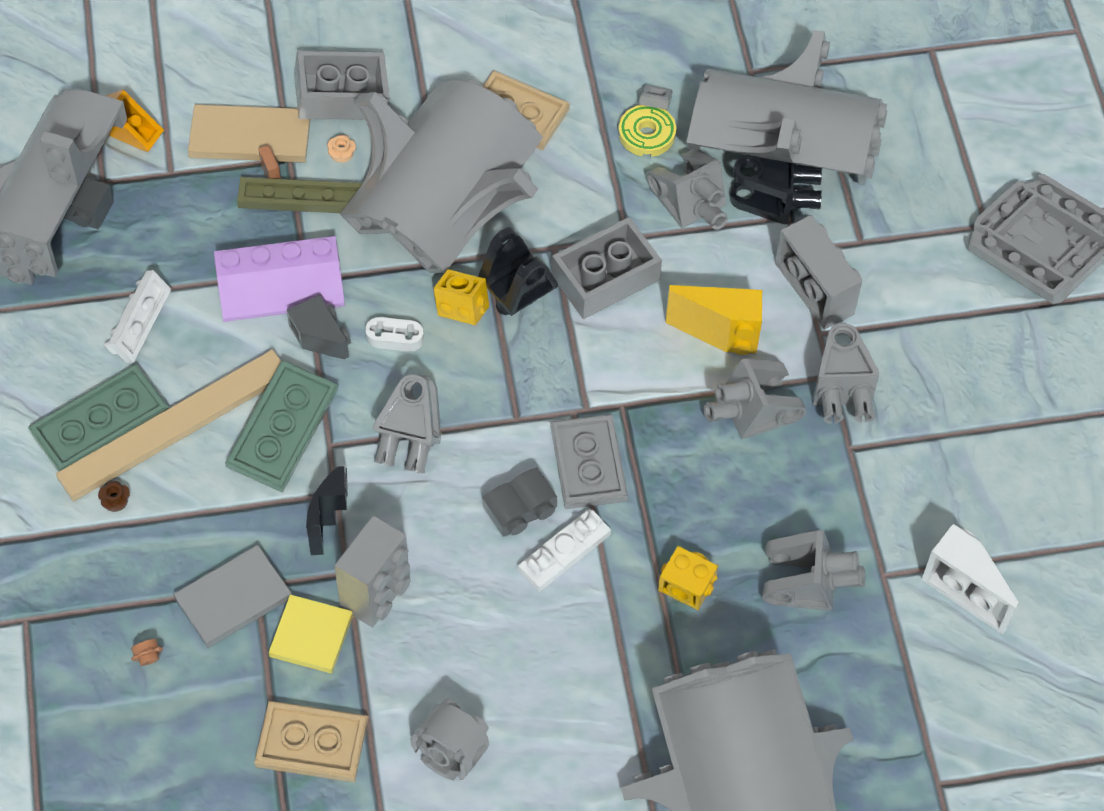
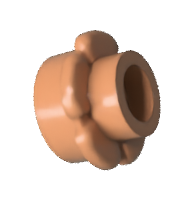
(146, 652)

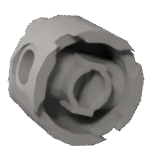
(451, 740)

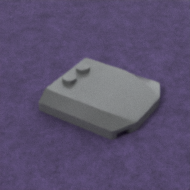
(1041, 237)

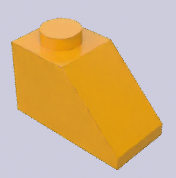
(139, 128)

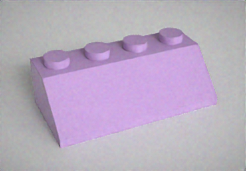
(277, 277)

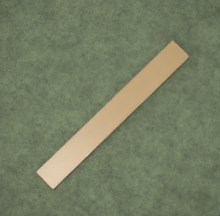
(168, 427)

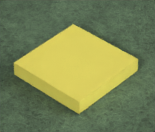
(310, 634)

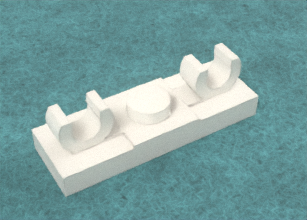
(138, 317)
(564, 550)

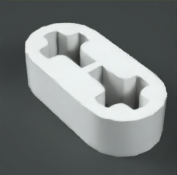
(394, 334)

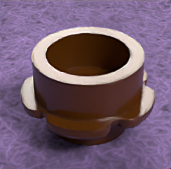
(114, 503)

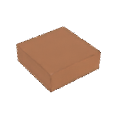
(269, 163)

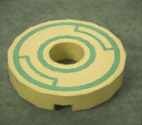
(650, 117)

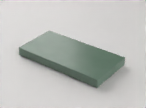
(97, 417)
(282, 426)

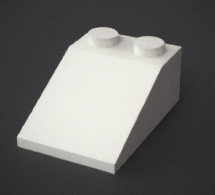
(969, 577)

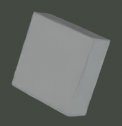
(656, 97)

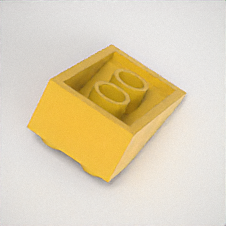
(717, 316)

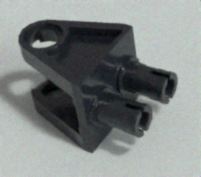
(774, 187)
(514, 273)

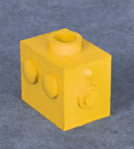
(461, 297)
(688, 577)

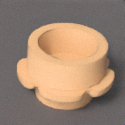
(341, 154)

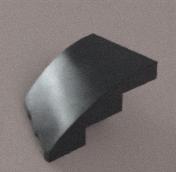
(322, 509)

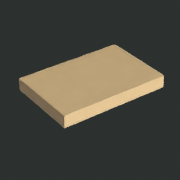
(537, 106)
(311, 741)

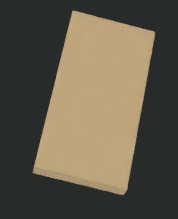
(241, 130)

